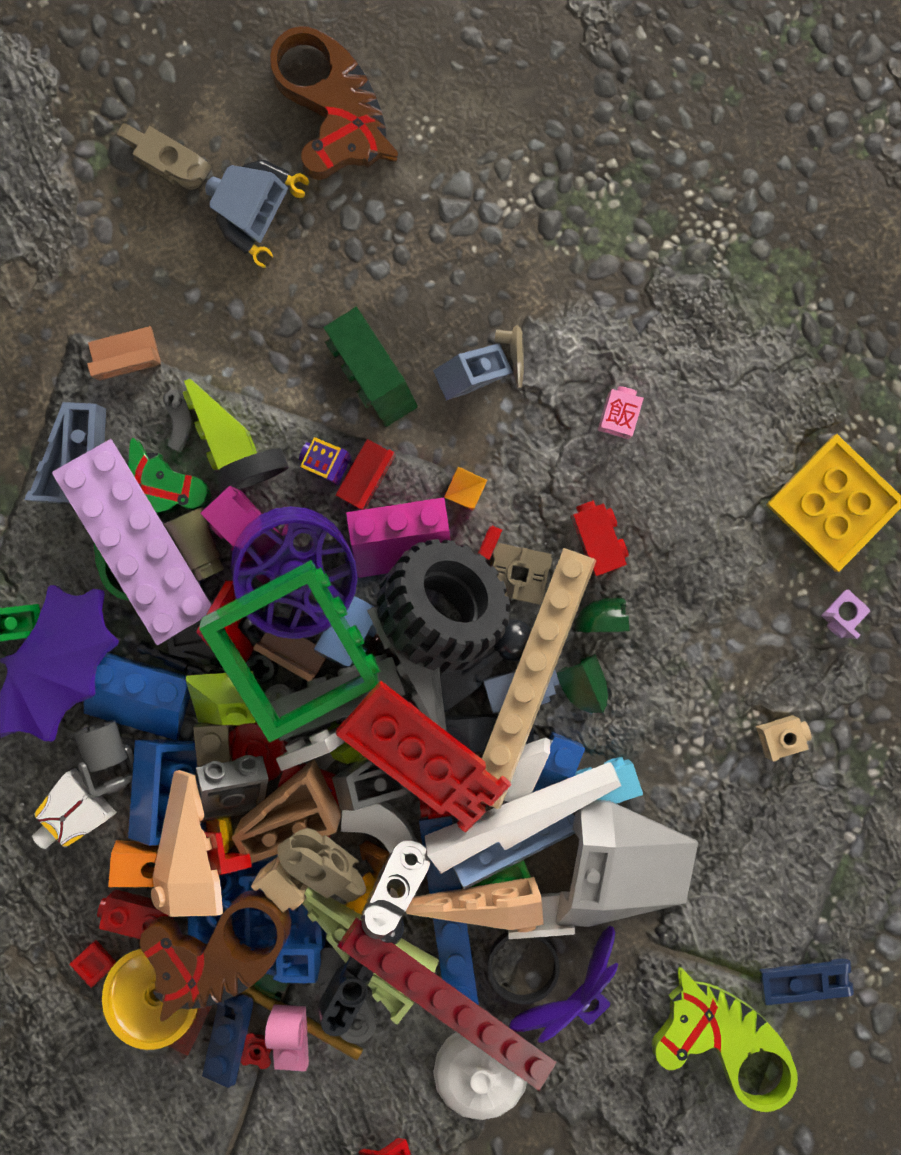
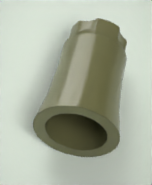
(195, 543)

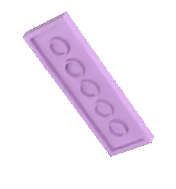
(133, 541)

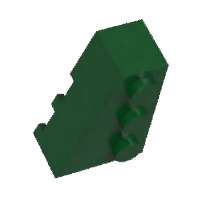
(370, 366)

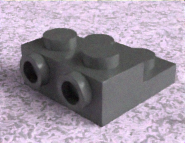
(231, 786)

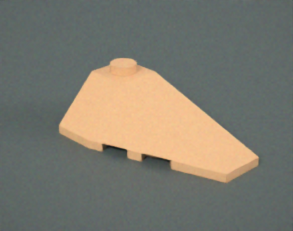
(182, 868)
(497, 905)

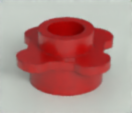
(250, 1057)

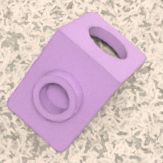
(840, 626)

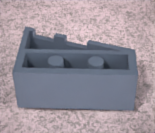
(75, 432)

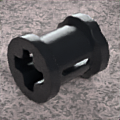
(273, 668)

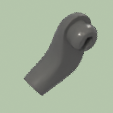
(181, 418)

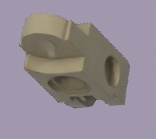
(165, 156)
(321, 865)

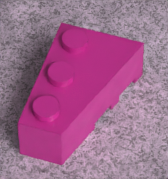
(230, 516)

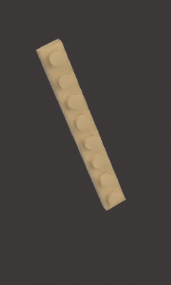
(537, 665)

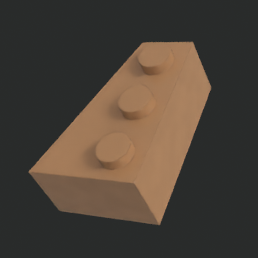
(296, 805)

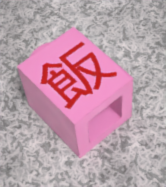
(620, 412)

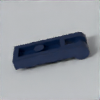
(806, 982)
(228, 1040)

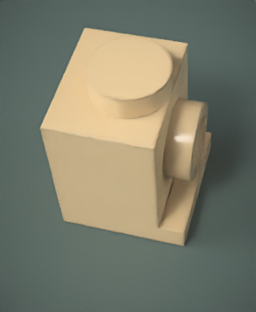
(773, 733)
(280, 886)

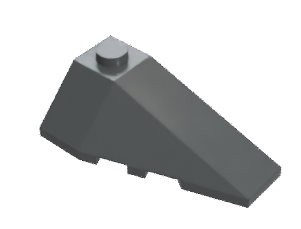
(426, 681)

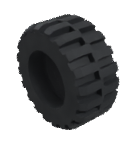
(424, 631)

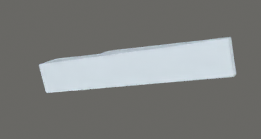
(520, 817)

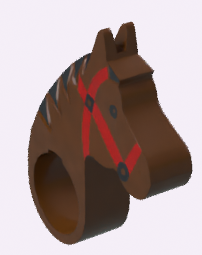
(354, 121)
(205, 974)

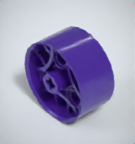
(286, 557)

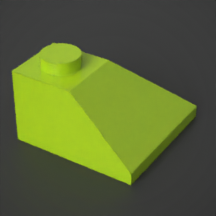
(217, 700)

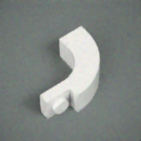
(383, 823)

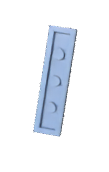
(497, 859)

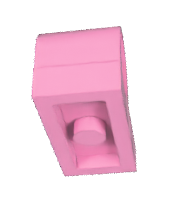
(288, 1037)

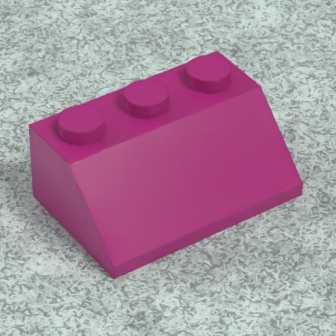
(386, 532)

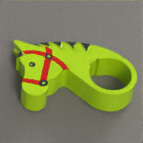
(713, 1018)

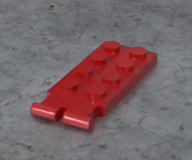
(421, 756)

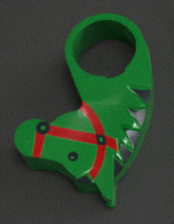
(165, 492)

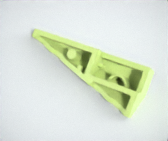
(335, 921)

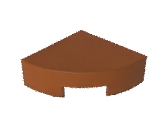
(375, 855)

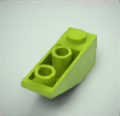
(224, 434)

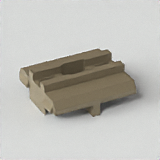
(534, 561)

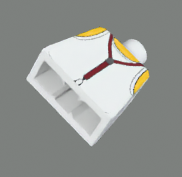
(69, 812)

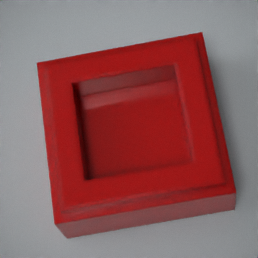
(490, 541)
(93, 963)

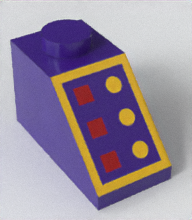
(325, 460)

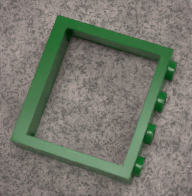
(242, 678)

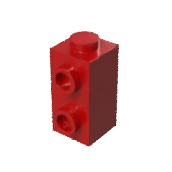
(597, 537)
(127, 913)

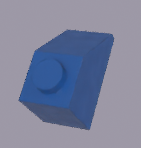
(561, 762)

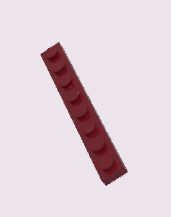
(448, 1005)

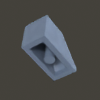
(472, 371)

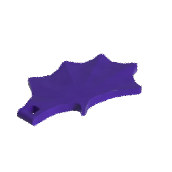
(55, 664)

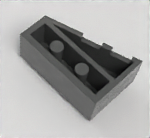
(365, 785)

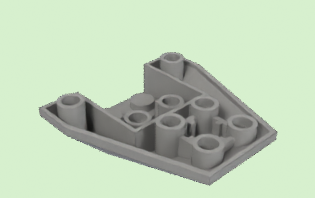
(624, 866)

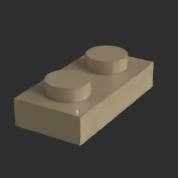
(212, 743)

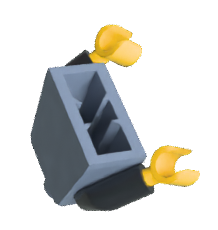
(249, 200)

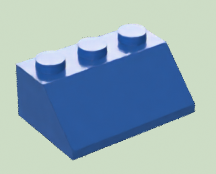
(139, 696)
(151, 784)

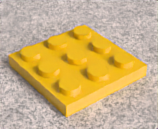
(836, 503)

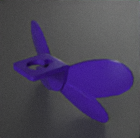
(559, 1014)

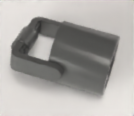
(99, 749)

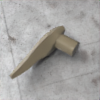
(515, 339)

